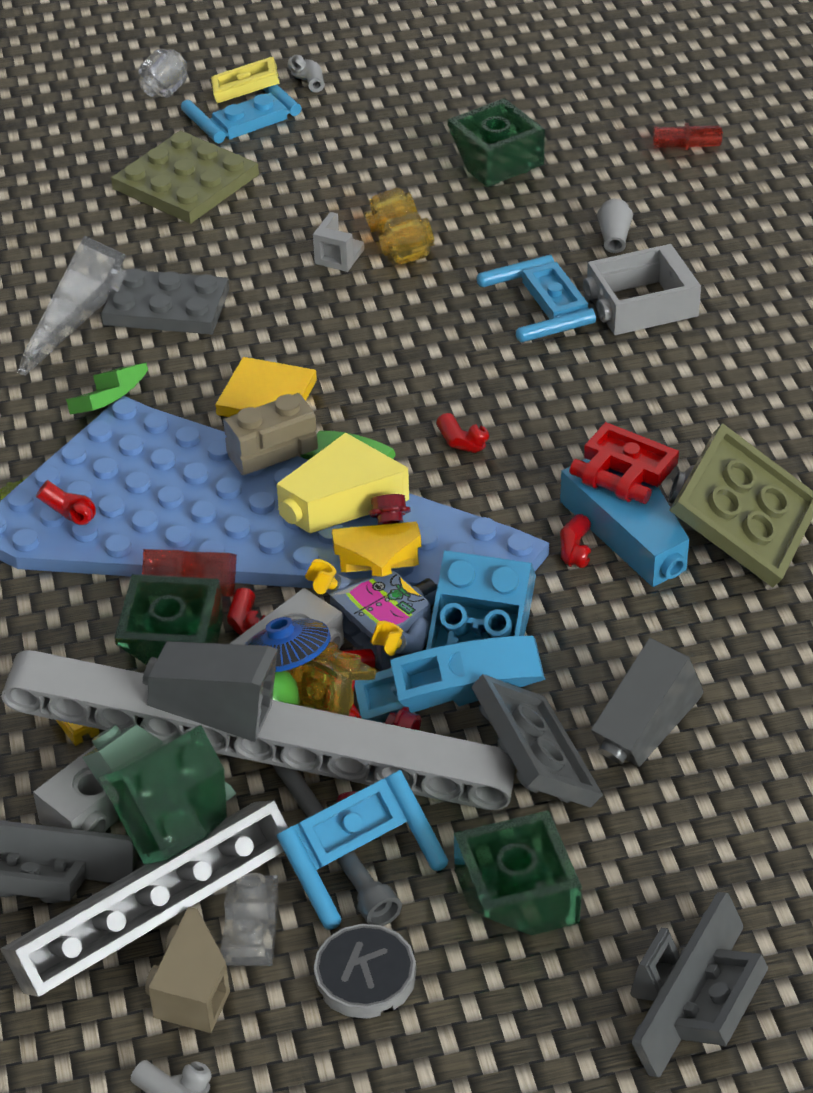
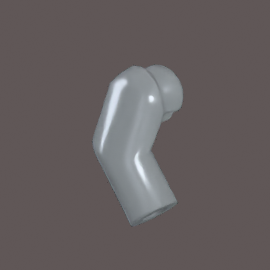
(307, 71)
(150, 1079)

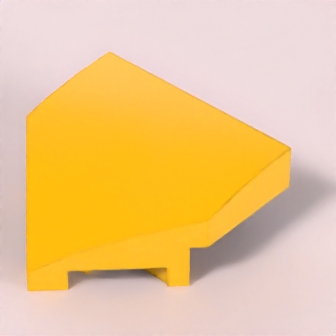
(377, 547)

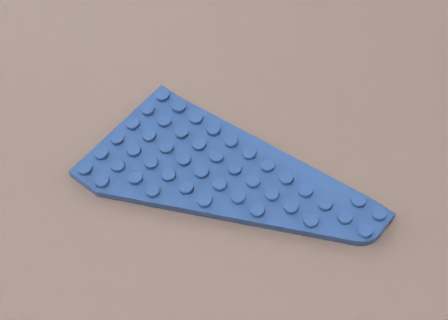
(175, 488)

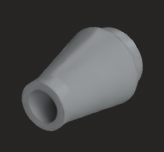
(614, 221)

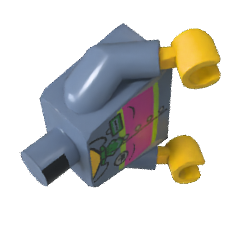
(378, 610)

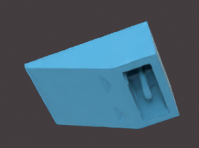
(480, 599)

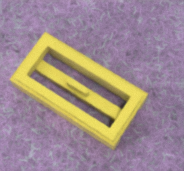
(245, 79)

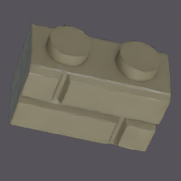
(270, 433)

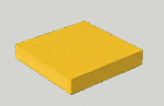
(262, 382)

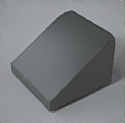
(655, 966)

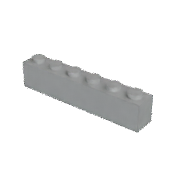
(144, 900)

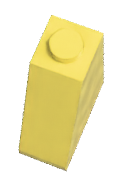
(339, 485)

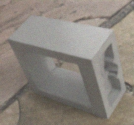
(639, 268)

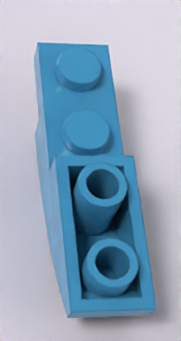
(447, 675)

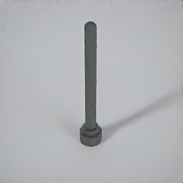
(375, 900)

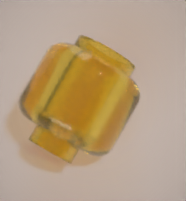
(387, 206)
(407, 238)

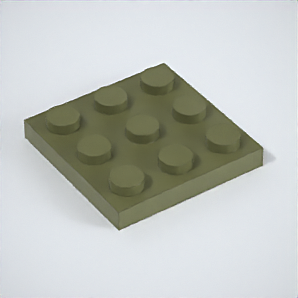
(185, 176)
(746, 505)

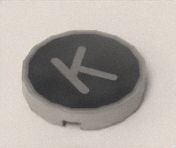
(365, 970)

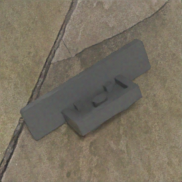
(57, 860)
(704, 990)

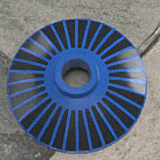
(295, 639)

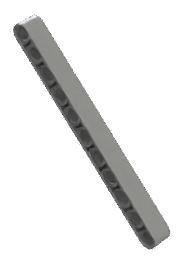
(289, 738)

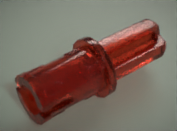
(687, 136)

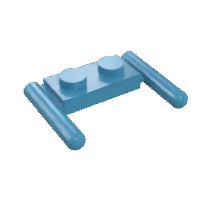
(245, 116)
(552, 292)
(350, 826)

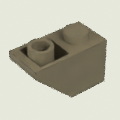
(191, 978)

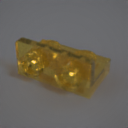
(328, 680)

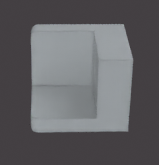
(334, 247)

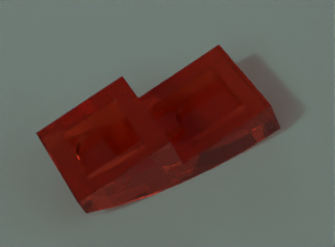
(192, 564)

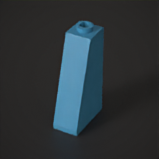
(639, 533)

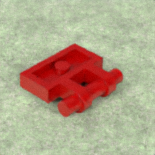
(627, 453)

